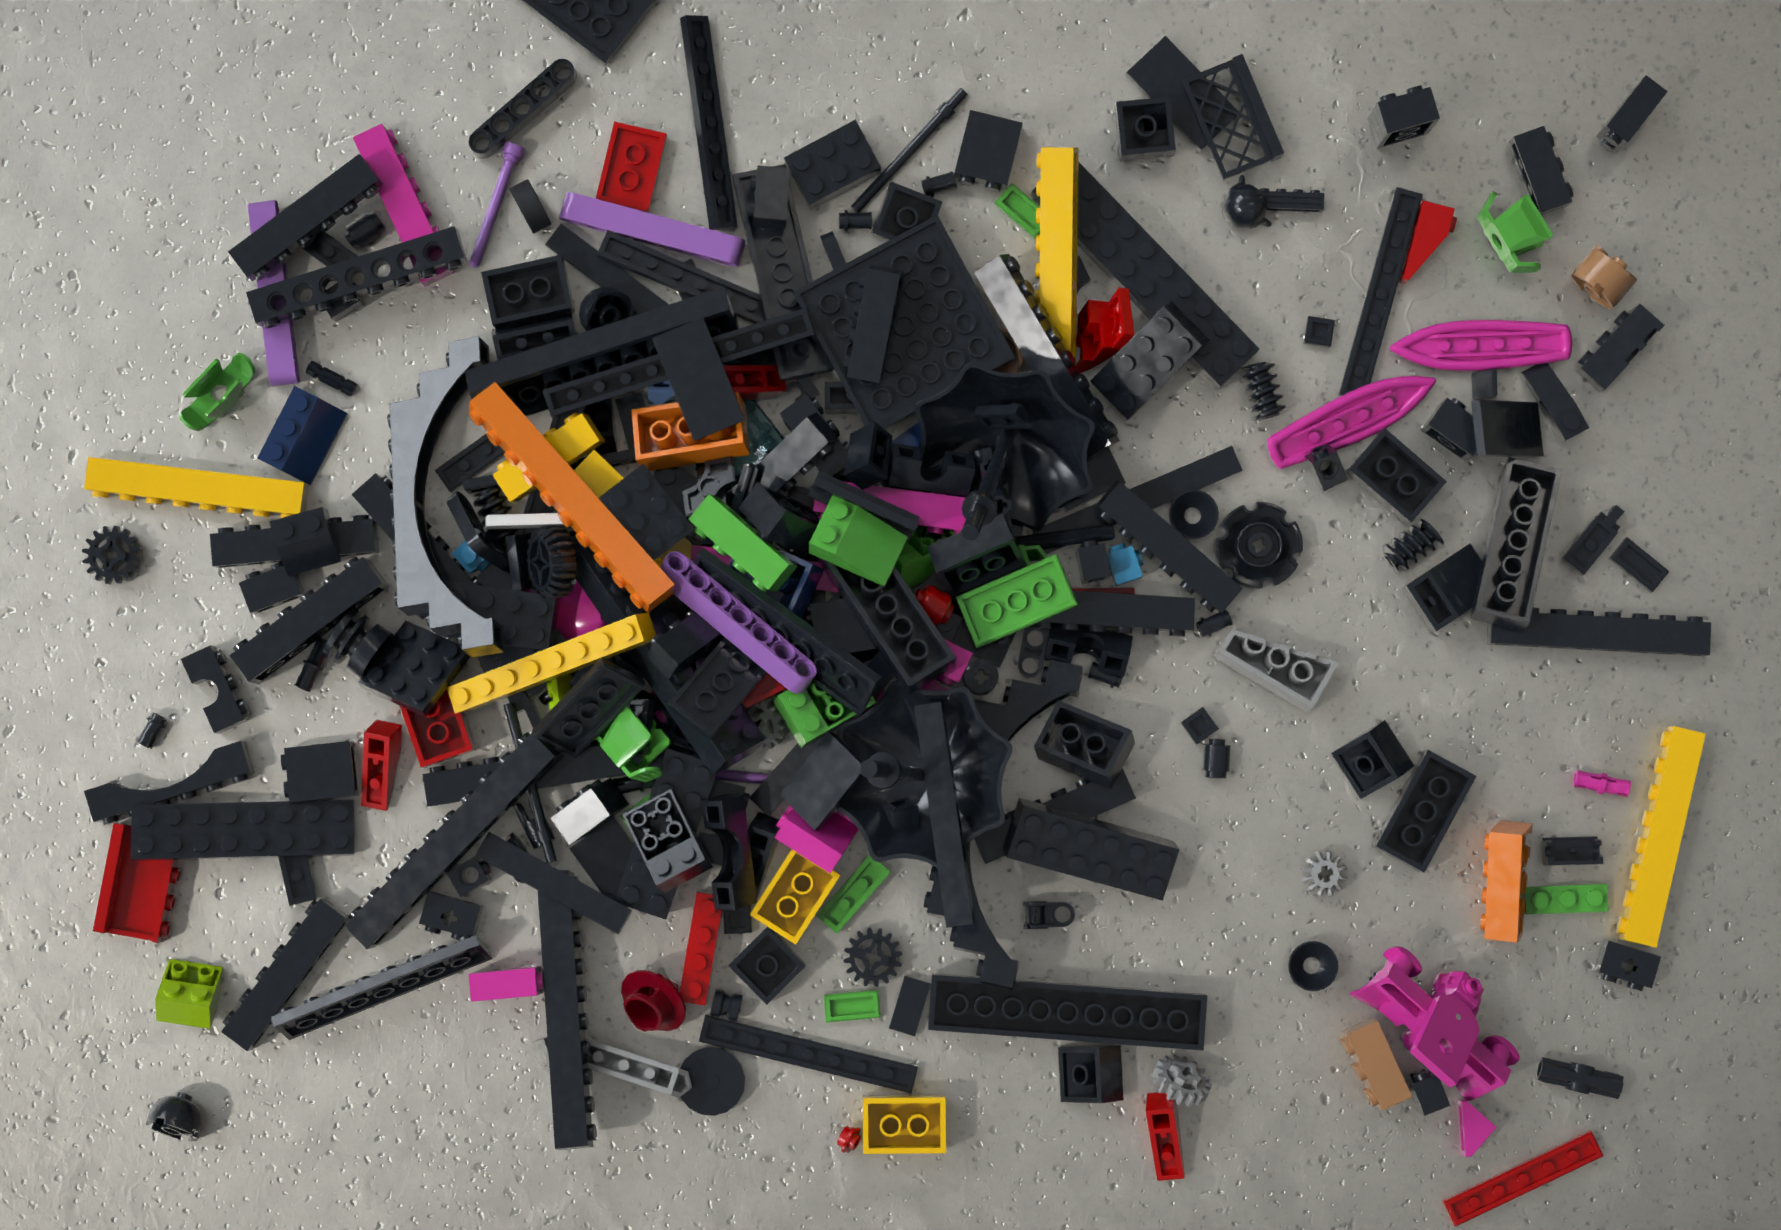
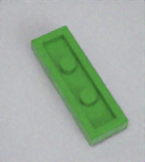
(853, 894)
(1566, 899)

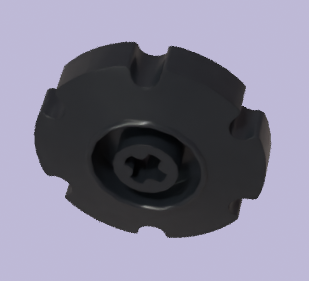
(1278, 536)

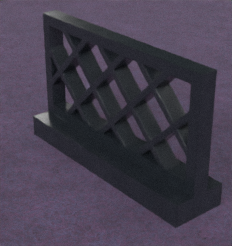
(1255, 112)
(896, 517)

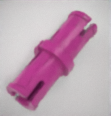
(1601, 783)

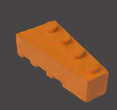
(1505, 881)

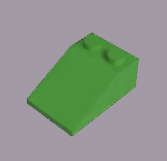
(857, 541)

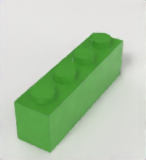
(742, 544)

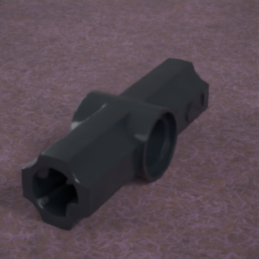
(1580, 1077)

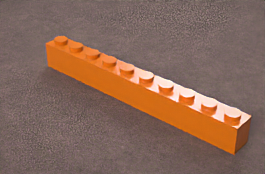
(571, 498)

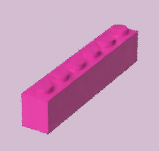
(399, 191)
(934, 510)

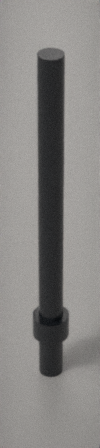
(944, 111)
(544, 834)

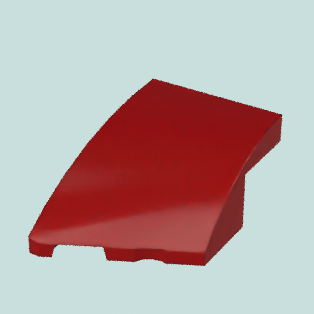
(1103, 329)

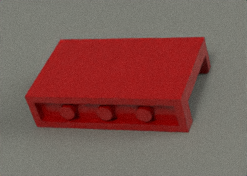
(135, 893)

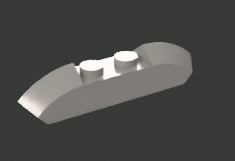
(638, 1069)

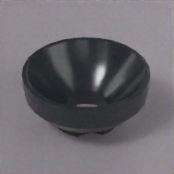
(1204, 504)
(1327, 966)

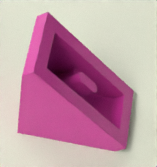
(1473, 1128)

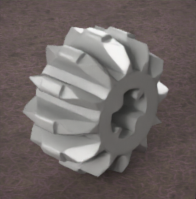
(1331, 878)

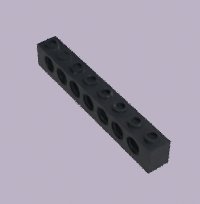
(263, 298)

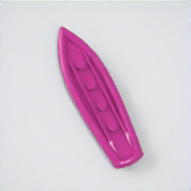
(1486, 344)
(1349, 418)

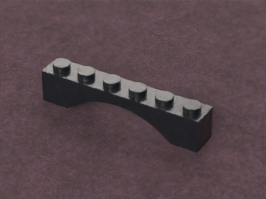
(223, 765)

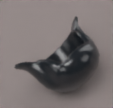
(1245, 206)

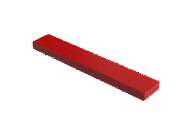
(1522, 1178)

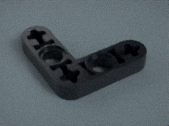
(474, 533)

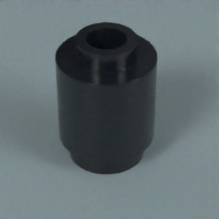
(364, 230)
(1216, 758)

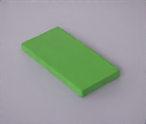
(1017, 601)

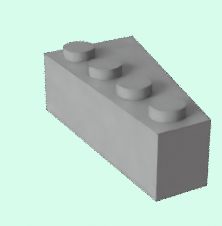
(1277, 667)

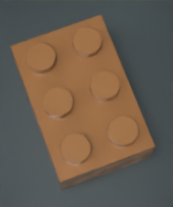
(1375, 1064)

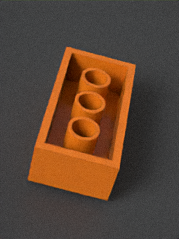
(666, 442)

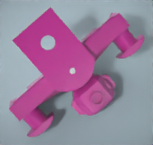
(1440, 1026)

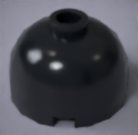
(604, 307)
(176, 1116)

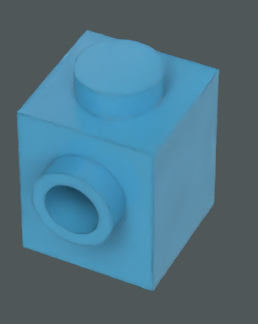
(469, 559)
(1124, 564)

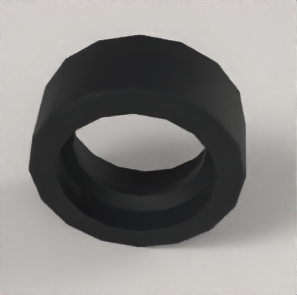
(530, 206)

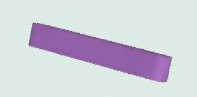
(652, 229)
(279, 340)
(738, 623)

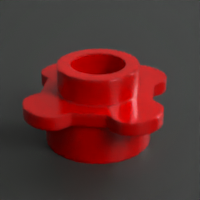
(849, 1139)

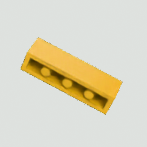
(571, 441)

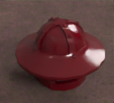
(652, 1001)

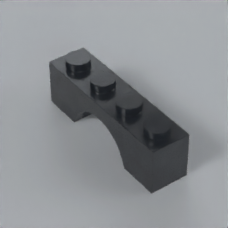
(735, 882)

